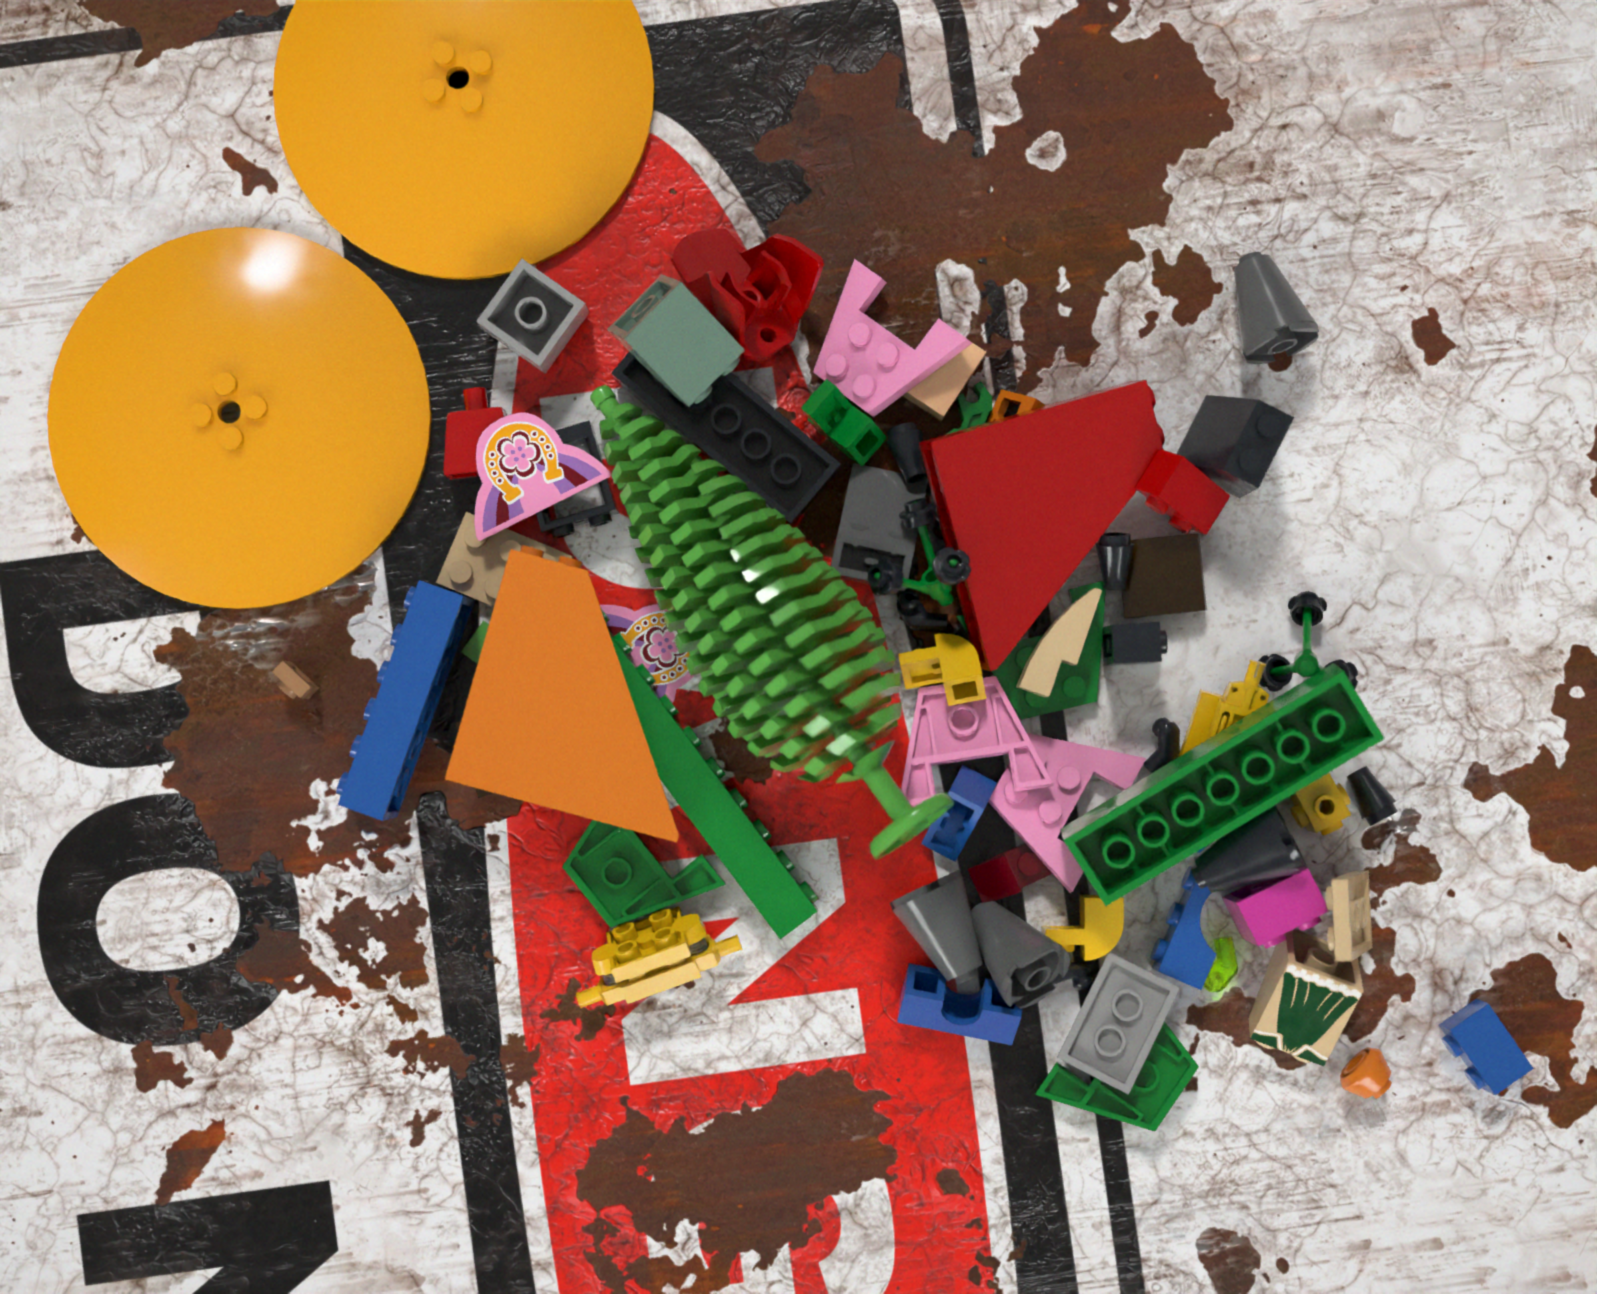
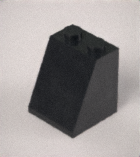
(1235, 441)

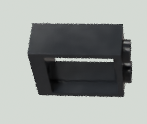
(598, 516)

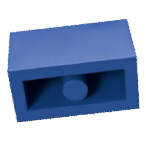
(1485, 1047)

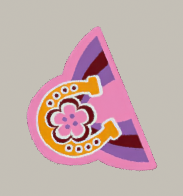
(526, 471)
(651, 645)

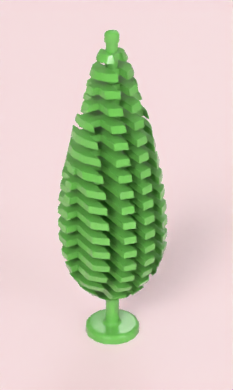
(759, 621)

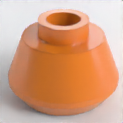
(1366, 1074)

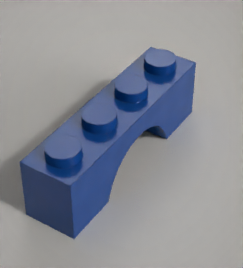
(1183, 950)

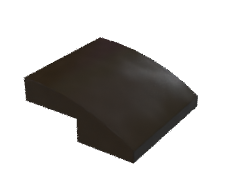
(1165, 577)

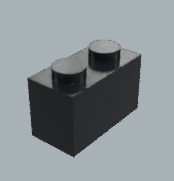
(1133, 643)

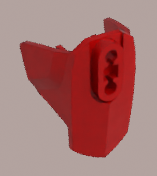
(750, 290)

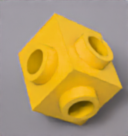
(1333, 806)

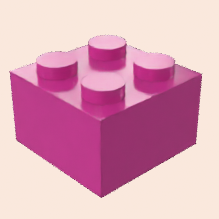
(1275, 907)

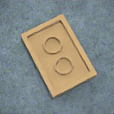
(478, 566)
(1351, 915)

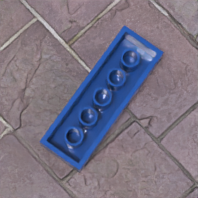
(405, 701)

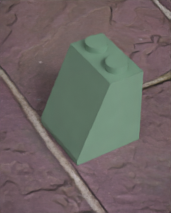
(677, 340)

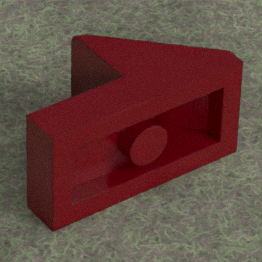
(1007, 873)

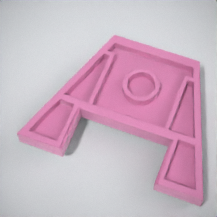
(867, 359)
(967, 733)
(1042, 812)

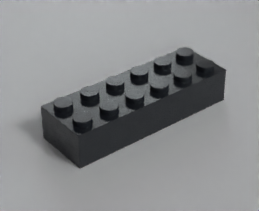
(742, 435)

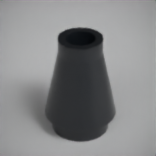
(905, 448)
(1114, 559)
(1371, 797)

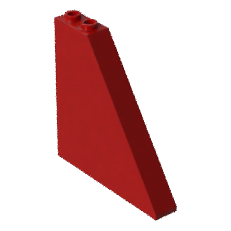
(1034, 500)

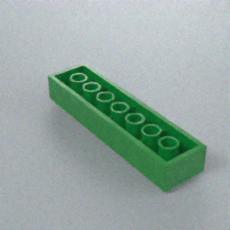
(1221, 783)

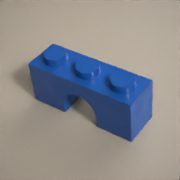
(932, 1005)

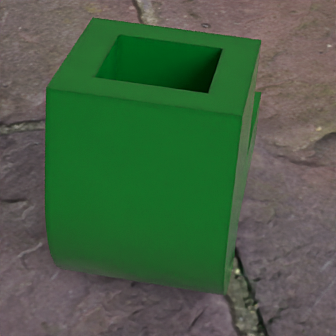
(843, 423)

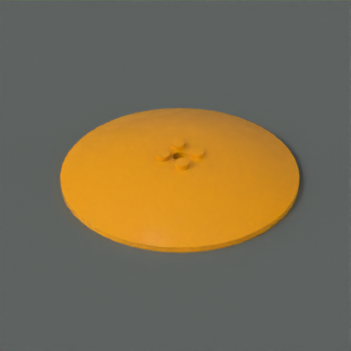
(472, 172)
(323, 435)

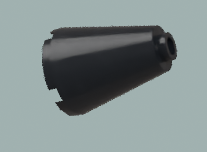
(1249, 854)

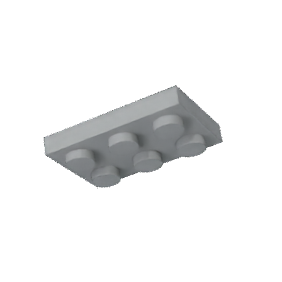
(1118, 1022)

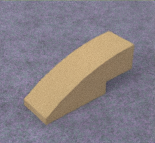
(1059, 644)

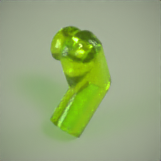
(1224, 967)

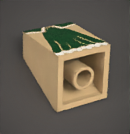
(1304, 998)

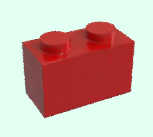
(1182, 493)

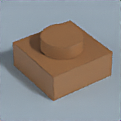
(294, 681)

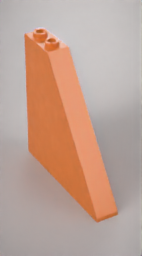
(553, 706)

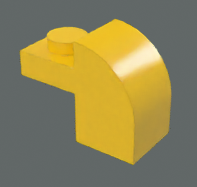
(949, 662)
(1098, 929)

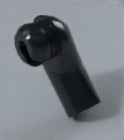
(916, 615)
(1168, 744)
(1079, 974)

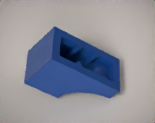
(951, 831)

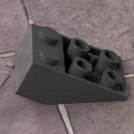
(872, 523)

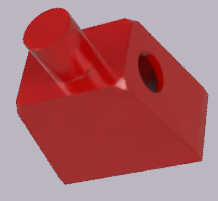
(464, 431)

